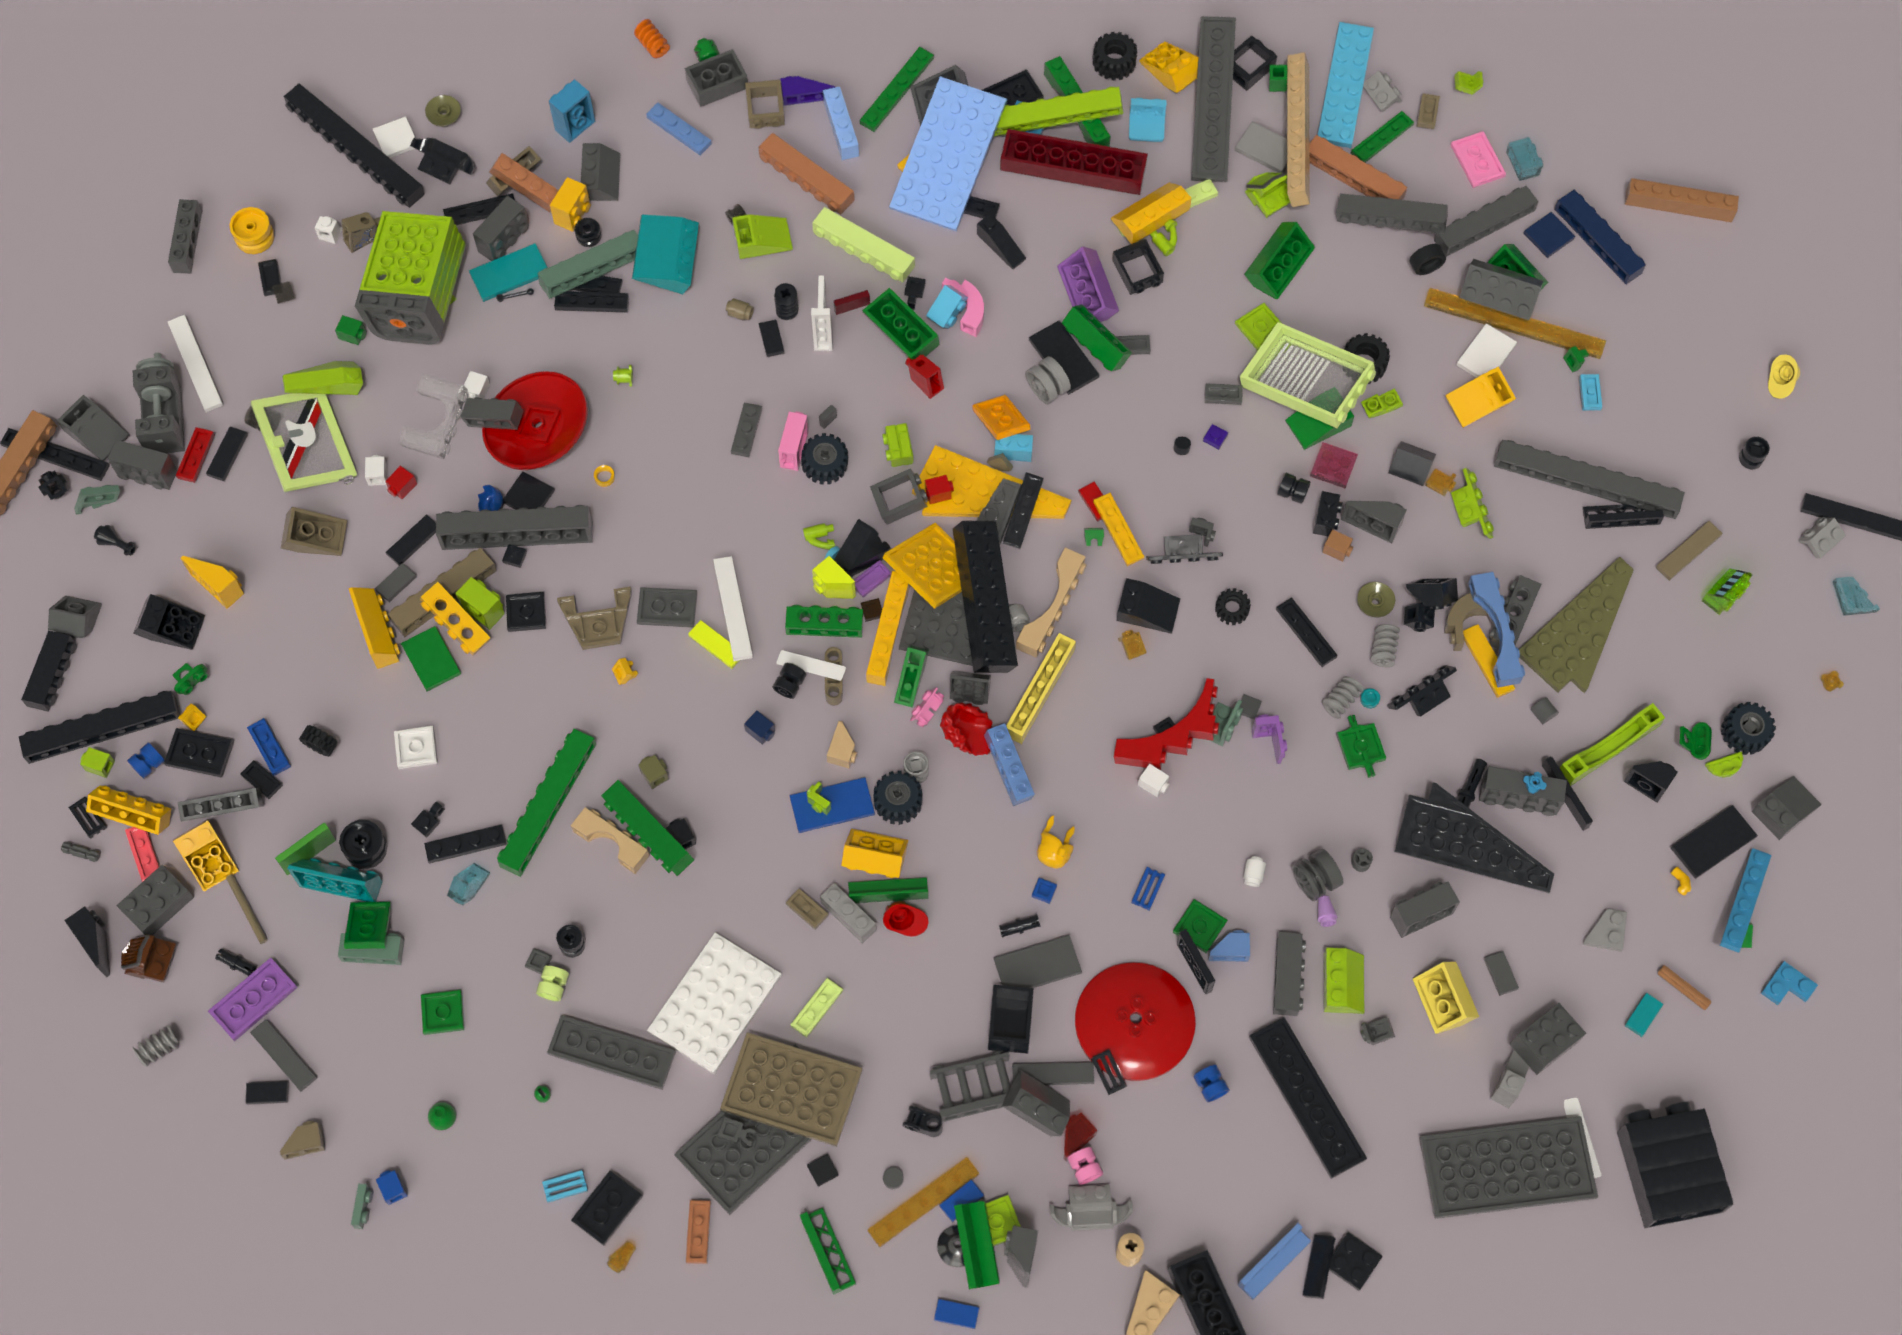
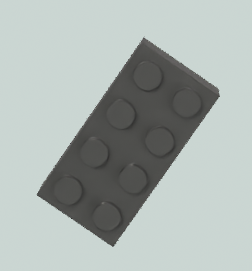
(1501, 289)
(1508, 789)

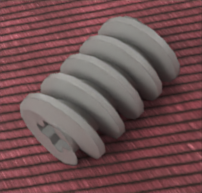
(1385, 645)
(1341, 695)
(156, 1046)

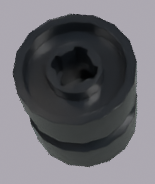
(1754, 453)
(1294, 488)
(788, 682)
(570, 941)

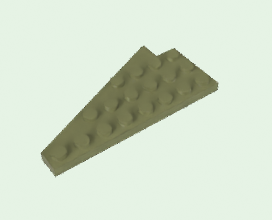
(1576, 636)

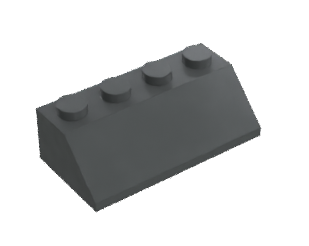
(1020, 1251)

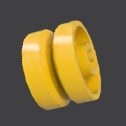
(251, 230)

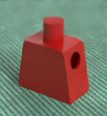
(925, 375)

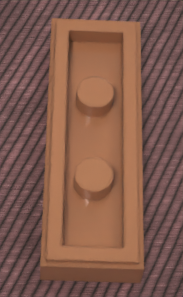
(698, 1231)

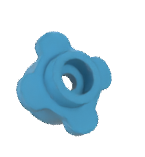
(1532, 788)

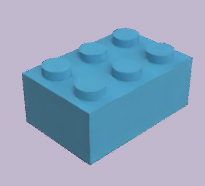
(572, 110)

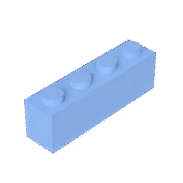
(841, 123)

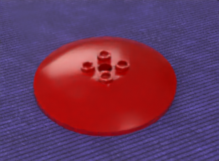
(545, 399)
(1142, 1048)

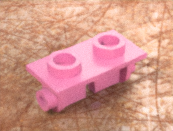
(930, 700)

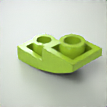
(1382, 404)

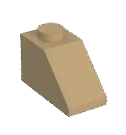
(841, 748)

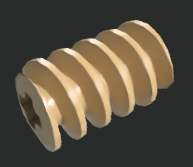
(1135, 1244)

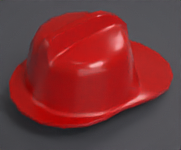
(905, 919)

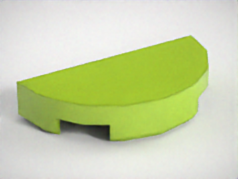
(1726, 766)

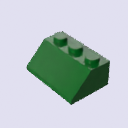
(1512, 259)

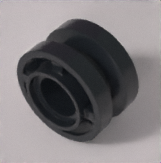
(587, 239)

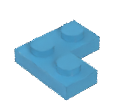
(1786, 980)

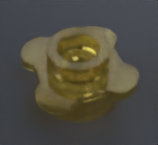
(1828, 685)

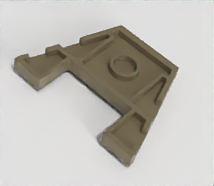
(601, 626)

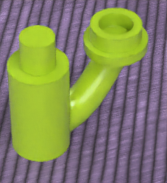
(1165, 246)
(817, 531)

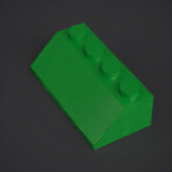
(1280, 259)
(902, 325)

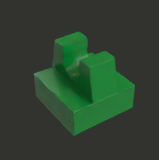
(1575, 358)
(1093, 533)

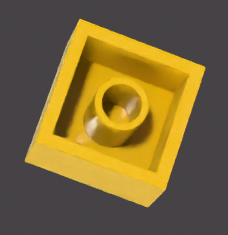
(570, 204)

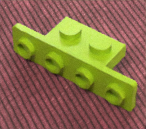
(1470, 506)

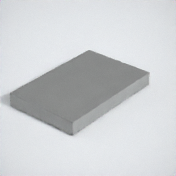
(1264, 147)

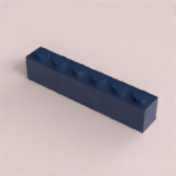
(1600, 236)

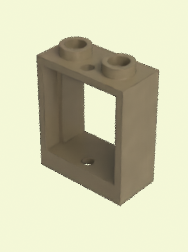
(764, 89)

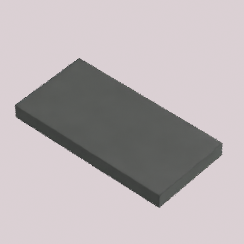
(1039, 964)

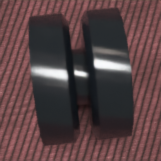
(363, 844)

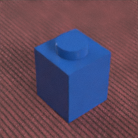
(391, 1187)

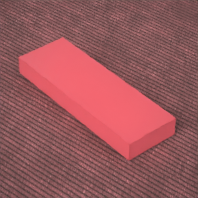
(142, 851)

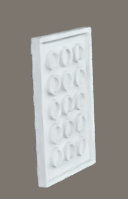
(714, 1003)

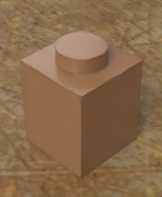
(1338, 545)

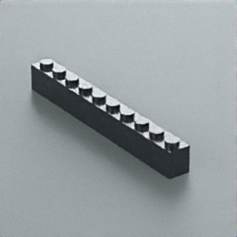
(354, 146)

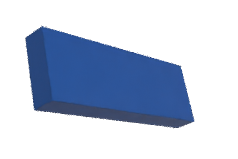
(268, 747)

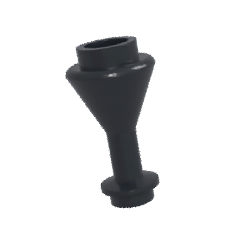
(106, 536)

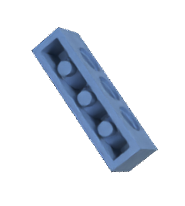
(1009, 764)

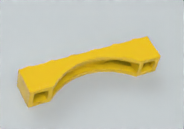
(887, 630)

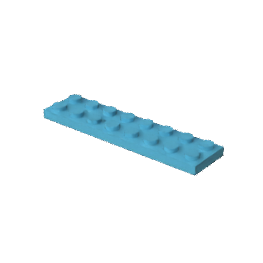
(1345, 84)

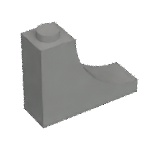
(1511, 1081)

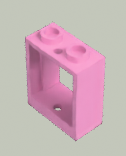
(793, 440)

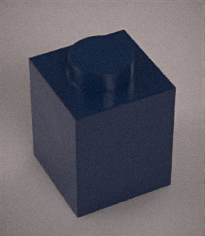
(760, 727)

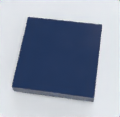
(1549, 234)

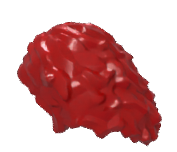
(966, 728)

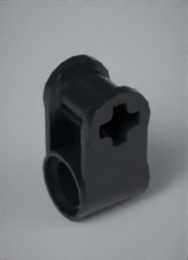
(919, 1120)

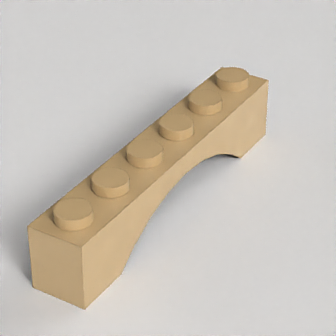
(1035, 633)

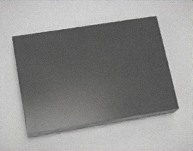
(667, 607)

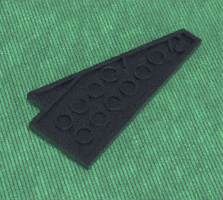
(1456, 837)

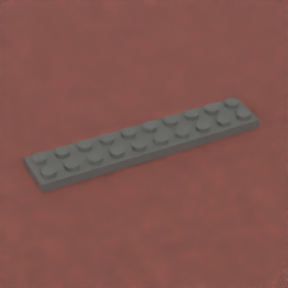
(1213, 99)

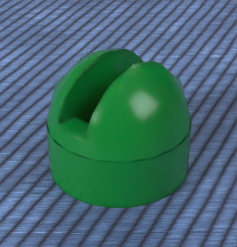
(538, 1096)

